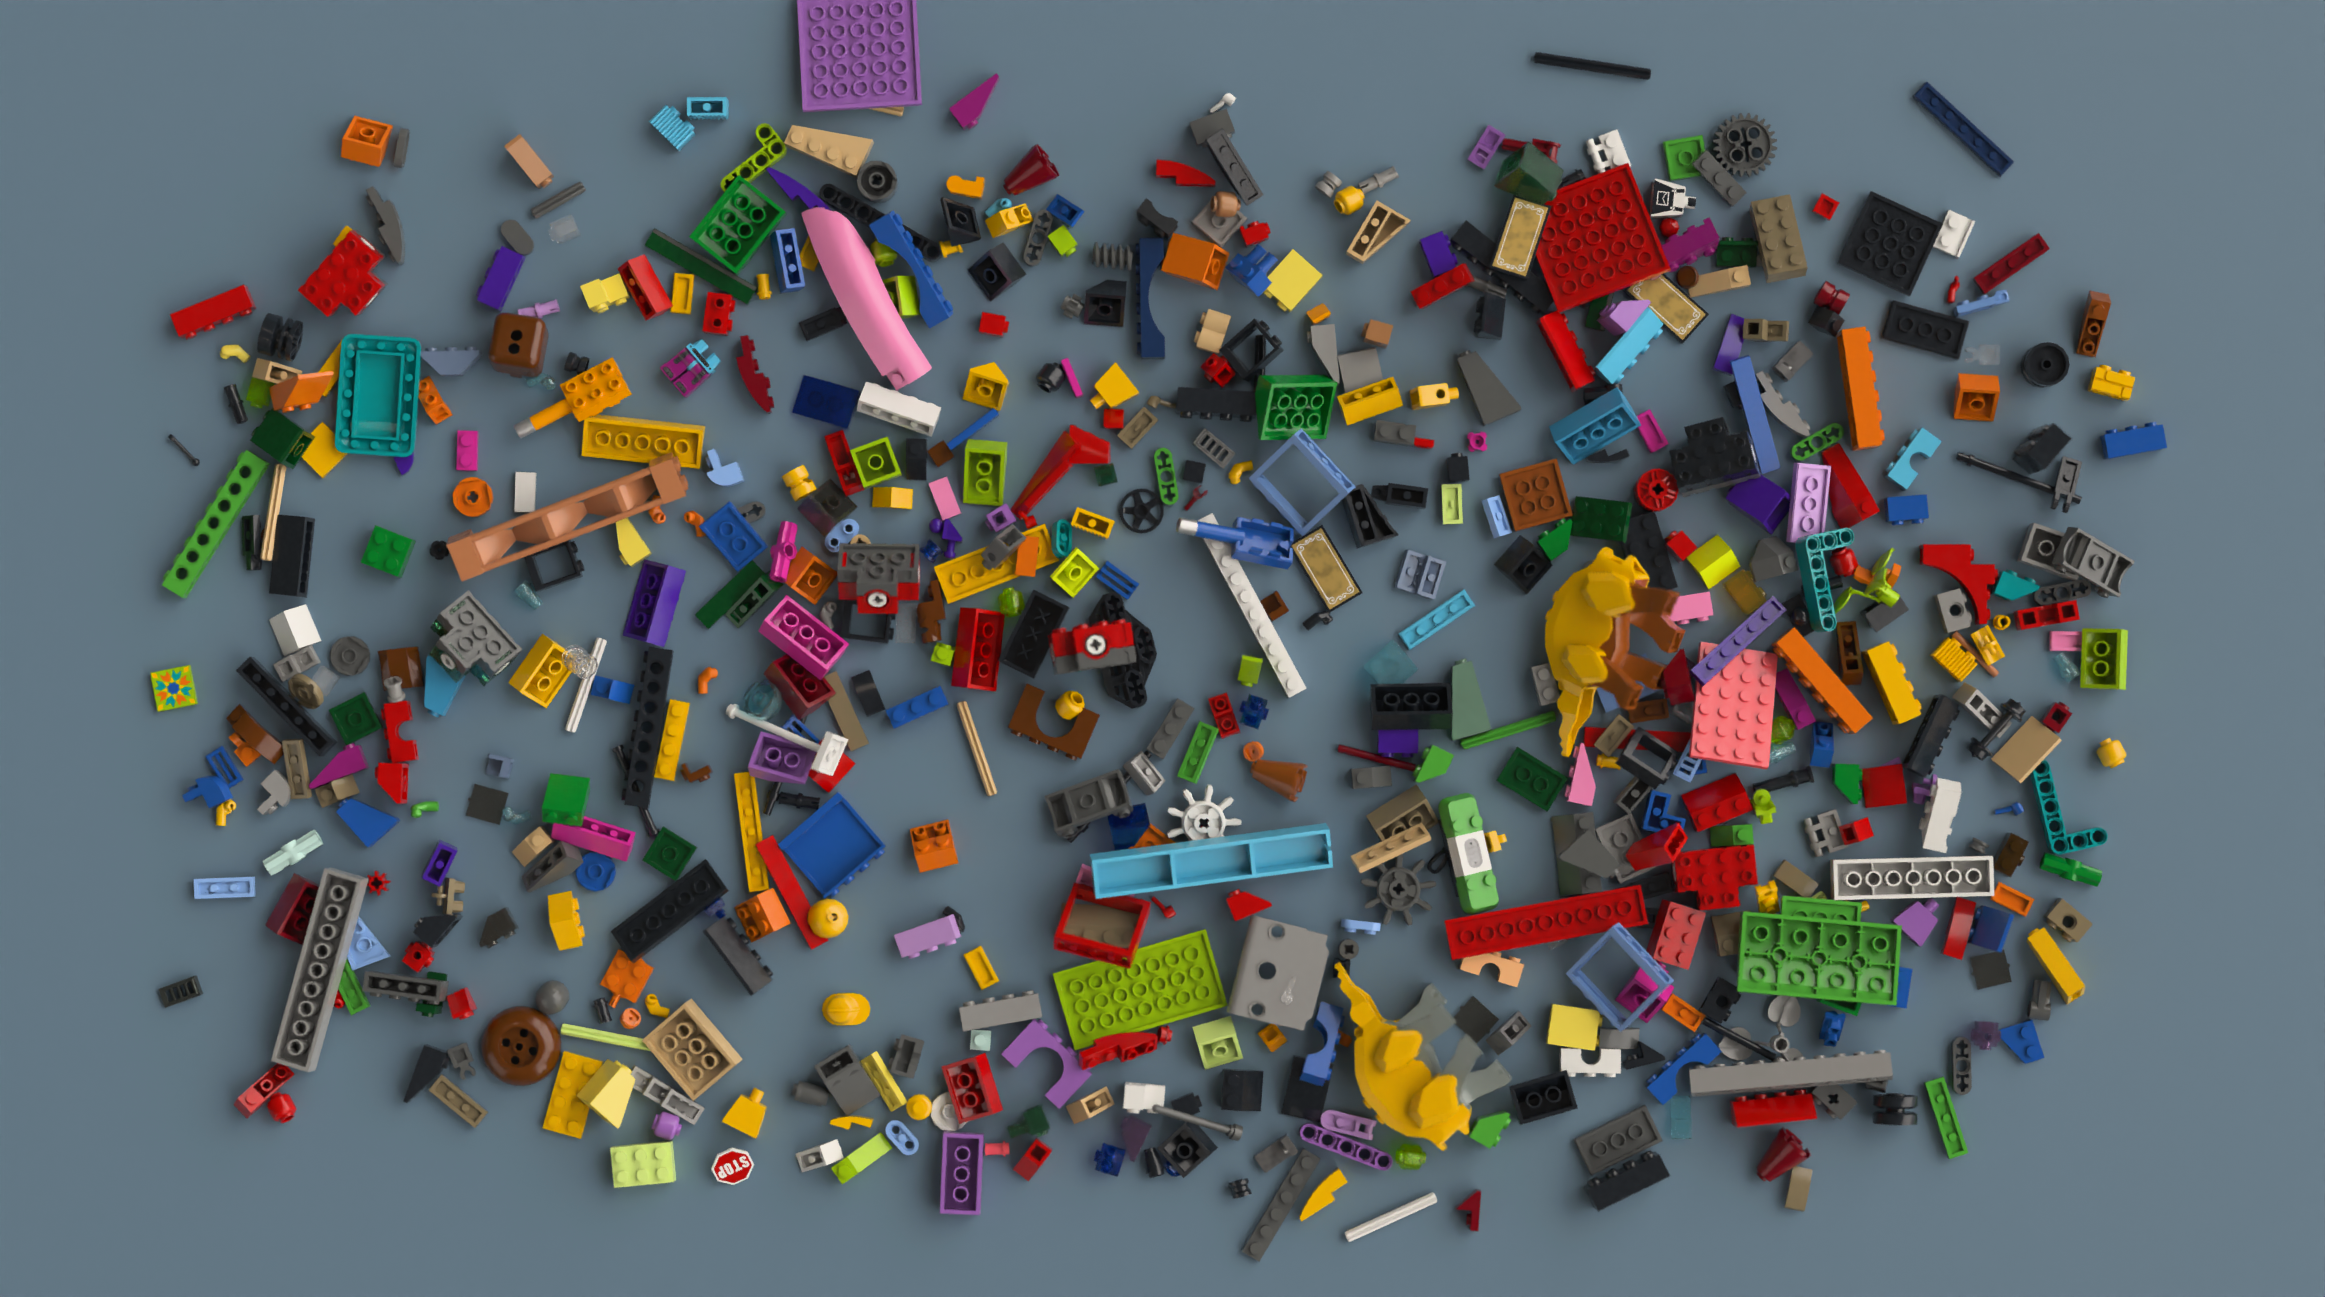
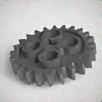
(1762, 143)

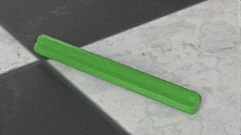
(1508, 730)

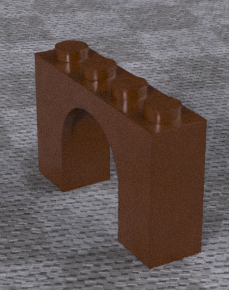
(1025, 723)

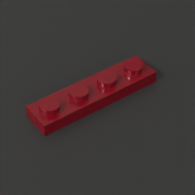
(2011, 263)

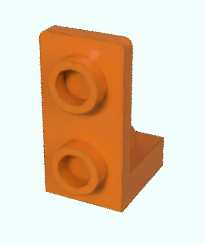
(432, 401)
(1864, 575)

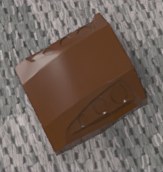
(404, 664)

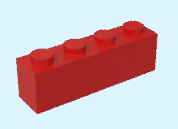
(213, 312)

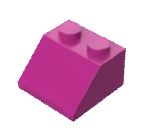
(1637, 990)

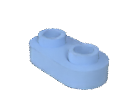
(841, 535)
(1368, 927)
(902, 1137)

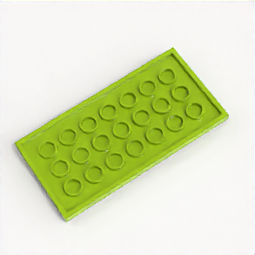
(1162, 986)

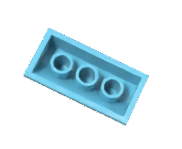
(1625, 350)

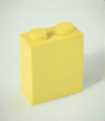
(1291, 281)
(1573, 1027)

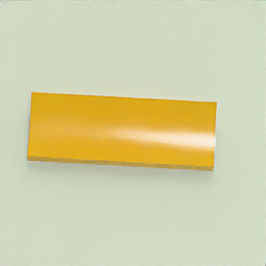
(642, 440)

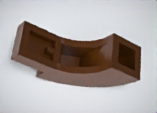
(255, 734)

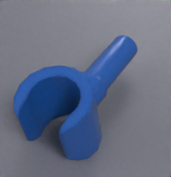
(2016, 808)

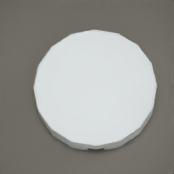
(944, 1114)

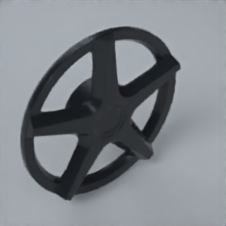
(1141, 511)

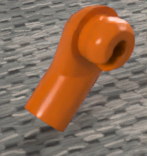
(656, 513)
(696, 520)
(704, 677)

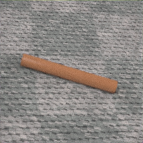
(1968, 647)

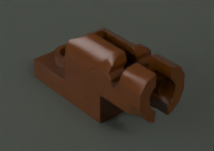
(930, 613)

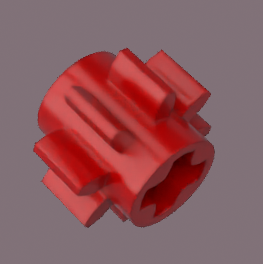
(381, 887)

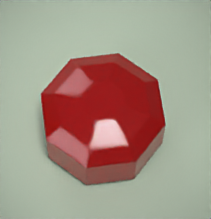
(1669, 227)

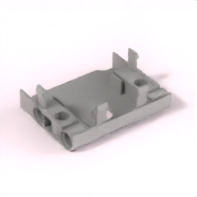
(1294, 954)

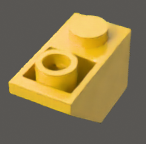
(1008, 220)

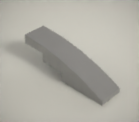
(666, 1095)

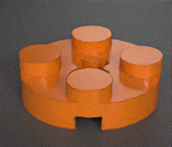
(480, 488)

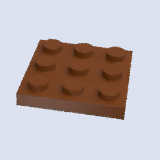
(1535, 494)

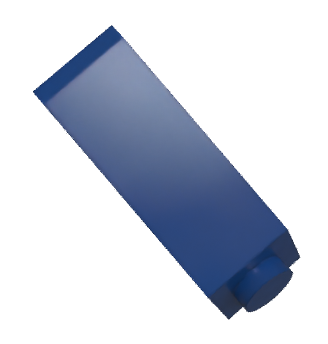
(365, 820)

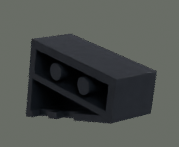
(1366, 519)

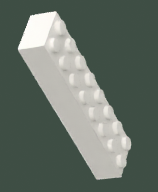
(1911, 877)

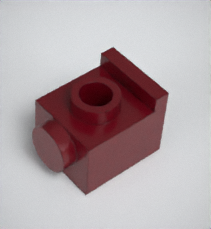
(2063, 713)

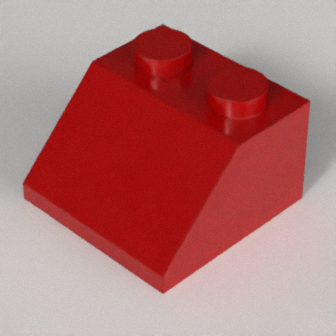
(394, 780)
(827, 781)
(1245, 904)

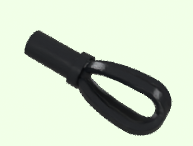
(1429, 865)

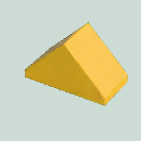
(892, 497)

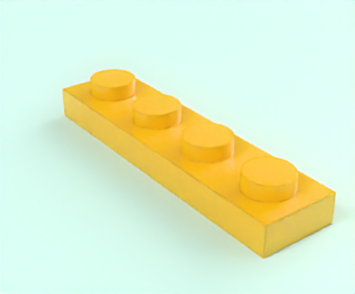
(672, 740)

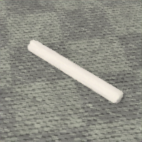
(584, 689)
(1391, 1217)

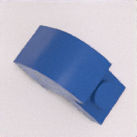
(212, 788)

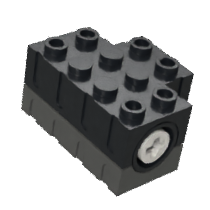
(1713, 458)

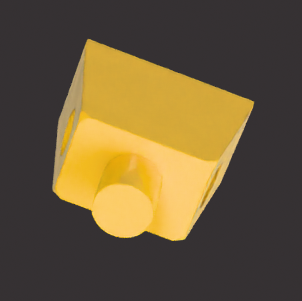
(1113, 388)
(1426, 397)
(747, 1113)

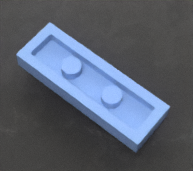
(224, 887)

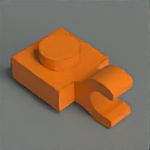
(245, 751)

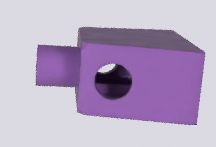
(1917, 920)

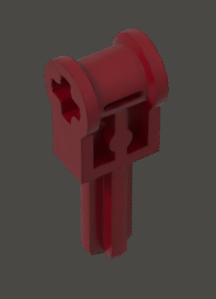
(1543, 146)

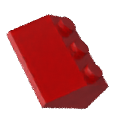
(1716, 802)
(972, 1088)

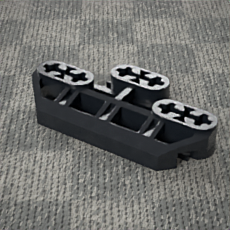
(1140, 668)

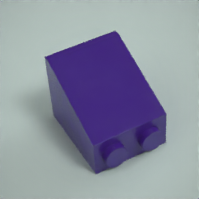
(1760, 502)

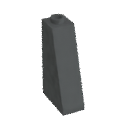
(1486, 390)

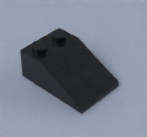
(1304, 1098)

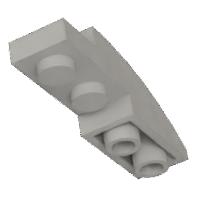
(1784, 414)

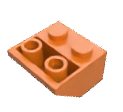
(934, 846)
(762, 915)

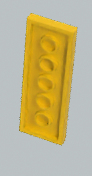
(968, 575)

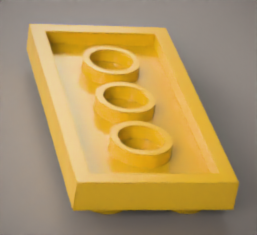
(566, 1111)

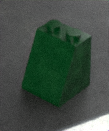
(282, 438)

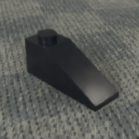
(428, 1067)

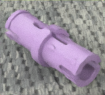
(540, 310)

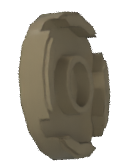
(306, 691)

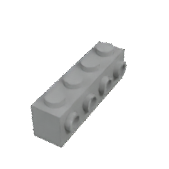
(1000, 1012)

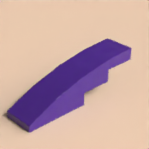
(796, 190)

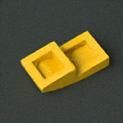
(846, 1121)

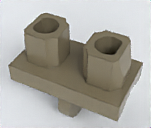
(449, 904)

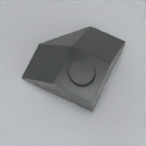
(1771, 559)

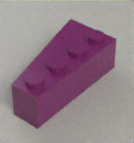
(1691, 245)

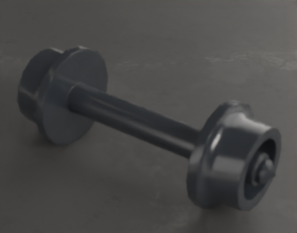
(2013, 710)

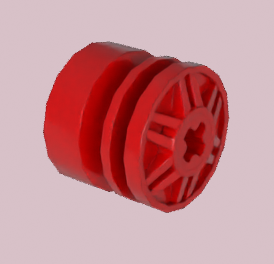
(1647, 498)

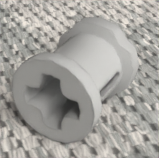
(394, 689)

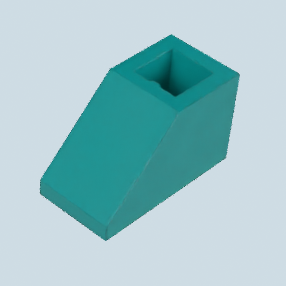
(2012, 587)

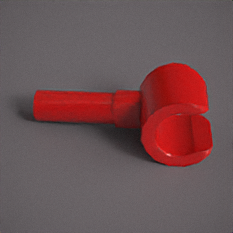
(1029, 521)
(1168, 912)

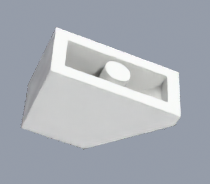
(819, 1155)

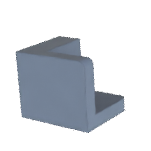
(499, 765)

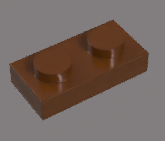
(1649, 711)

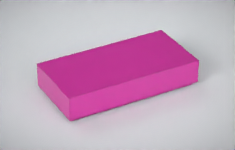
(1071, 378)
(1651, 432)

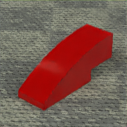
(1184, 174)
(844, 463)
(1958, 928)

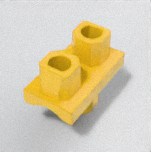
(1987, 645)

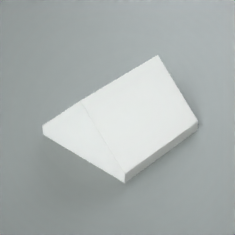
(294, 629)

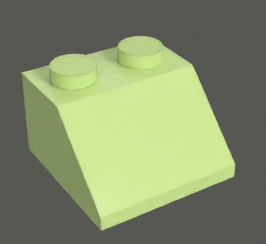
(1217, 1042)

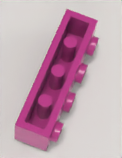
(597, 837)

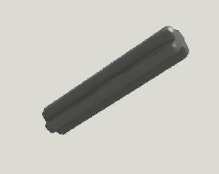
(558, 200)

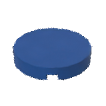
(596, 871)

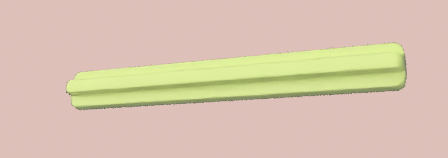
(603, 1036)

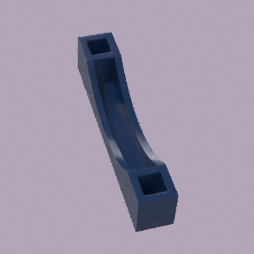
(1152, 340)

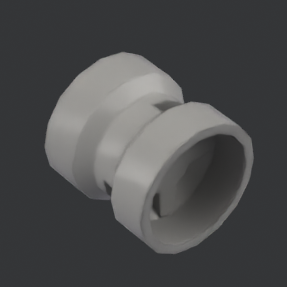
(1328, 184)

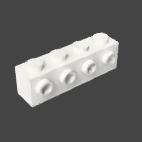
(898, 408)

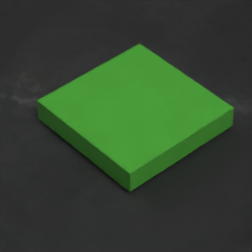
(1680, 155)

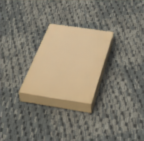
(2026, 749)

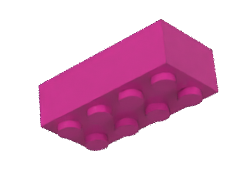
(803, 637)

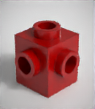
(1217, 370)
(412, 958)

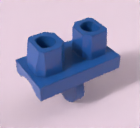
(1831, 1028)

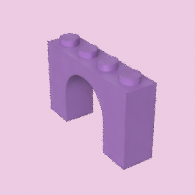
(1037, 1036)

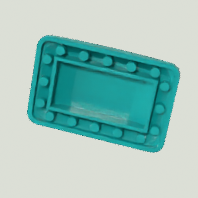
(378, 395)

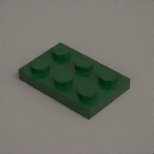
(1601, 519)
(1532, 779)

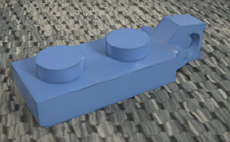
(1982, 303)

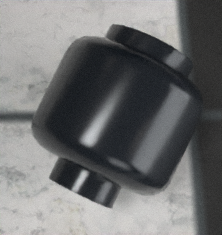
(1050, 377)

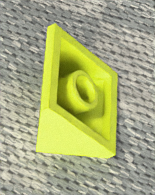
(1713, 561)
(1074, 572)

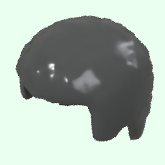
(552, 997)

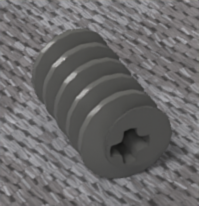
(1112, 256)

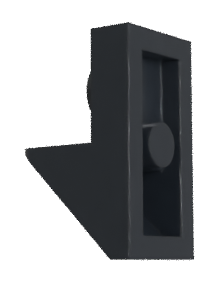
(1648, 1057)

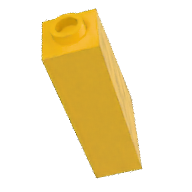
(2056, 965)

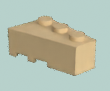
(1376, 231)

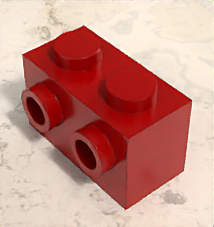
(718, 314)

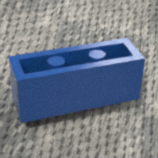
(787, 260)
(2133, 440)
(917, 707)

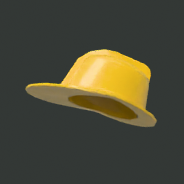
(846, 1009)

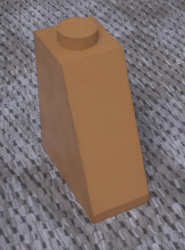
(529, 161)

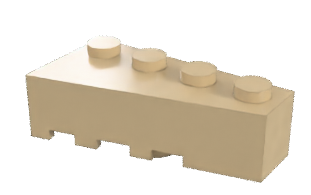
(834, 149)

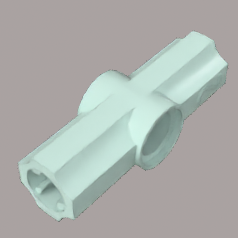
(293, 852)

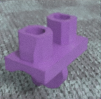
(1921, 791)

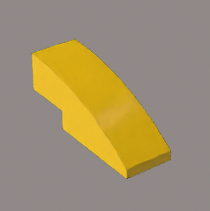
(1322, 1194)

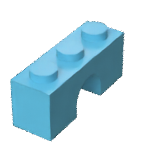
(1900, 472)

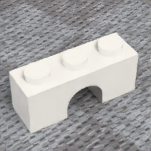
(1608, 1062)

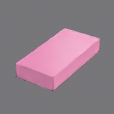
(944, 498)
(2065, 641)

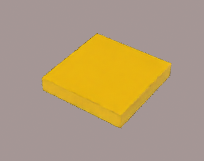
(322, 453)

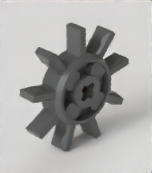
(1406, 898)

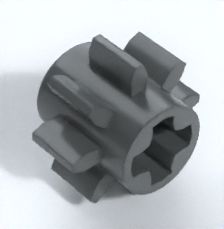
(1072, 306)

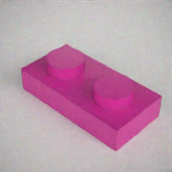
(467, 450)

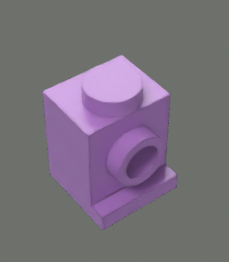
(1003, 511)

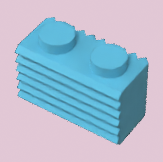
(707, 108)
(672, 127)

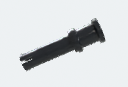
(1792, 779)

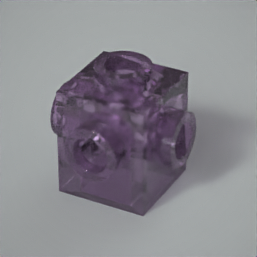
(1979, 1032)

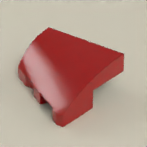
(1092, 449)

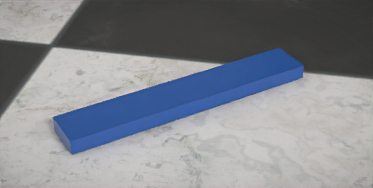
(1755, 414)

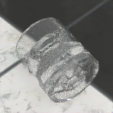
(579, 661)

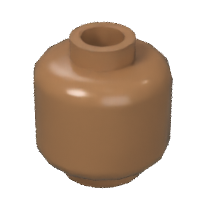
(1225, 204)

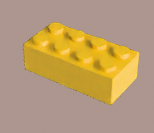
(1891, 682)

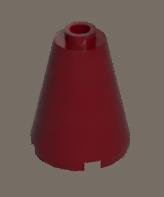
(1030, 172)
(1782, 1155)

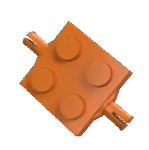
(626, 978)

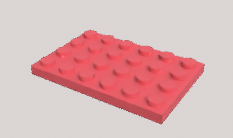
(1735, 710)

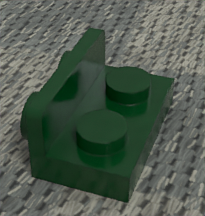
(1736, 253)

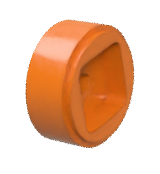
(1253, 751)
(630, 1018)

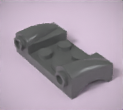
(2092, 561)
(1089, 802)

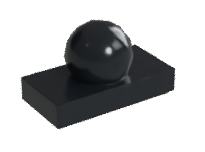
(1798, 614)

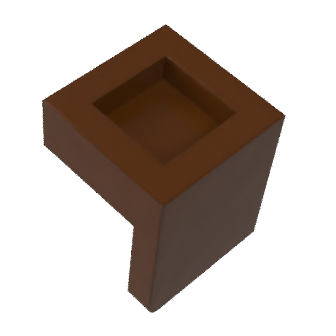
(1274, 606)

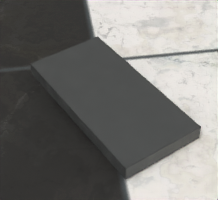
(1618, 1140)

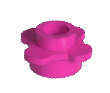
(1482, 442)

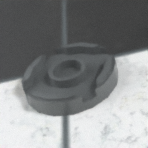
(350, 655)

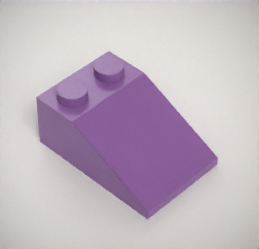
(780, 760)

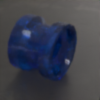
(931, 551)

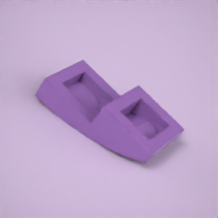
(1486, 147)

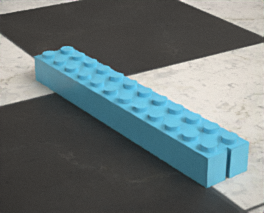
(1211, 860)

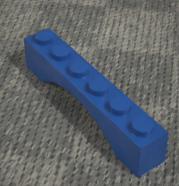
(890, 232)

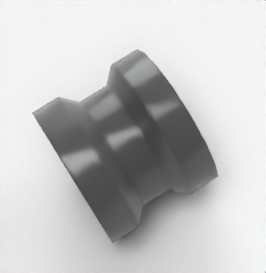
(1346, 950)

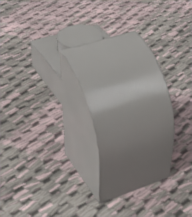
(280, 792)

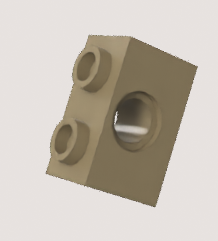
(2078, 926)

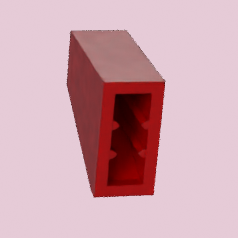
(1657, 848)

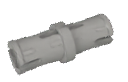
(1378, 180)

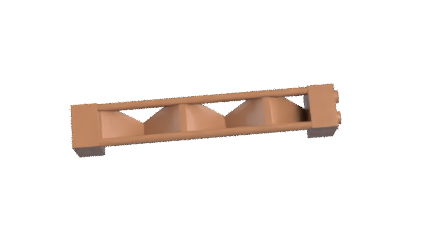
(554, 523)

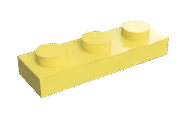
(883, 1081)

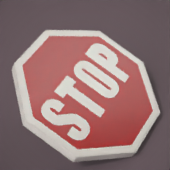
(732, 1166)

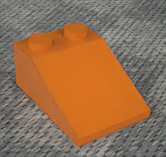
(299, 391)

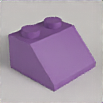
(1621, 315)

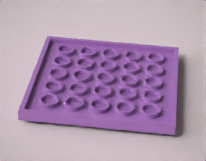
(858, 54)

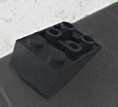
(1491, 316)

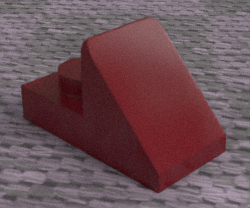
(1471, 1203)

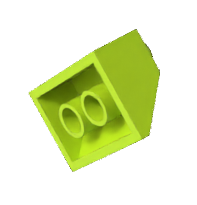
(2104, 659)

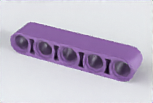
(1353, 1153)

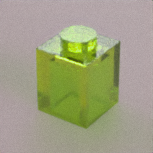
(259, 393)

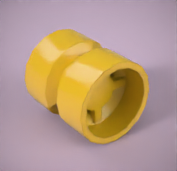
(799, 483)

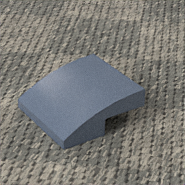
(1420, 574)

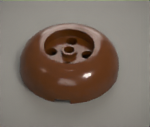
(541, 1034)

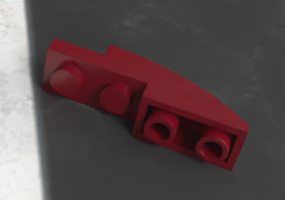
(755, 383)

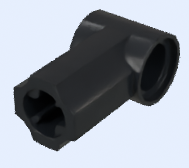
(1592, 394)

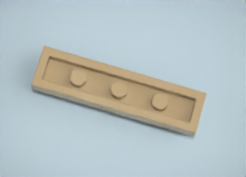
(1390, 848)

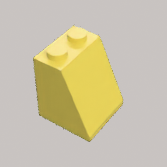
(609, 1091)

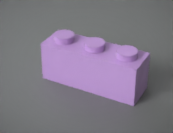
(928, 937)

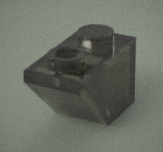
(497, 926)

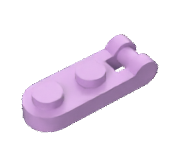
(1347, 1123)

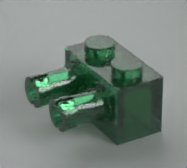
(1034, 1122)

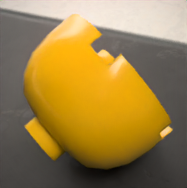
(827, 918)

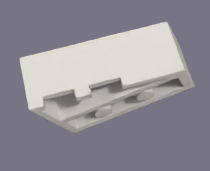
(1939, 814)

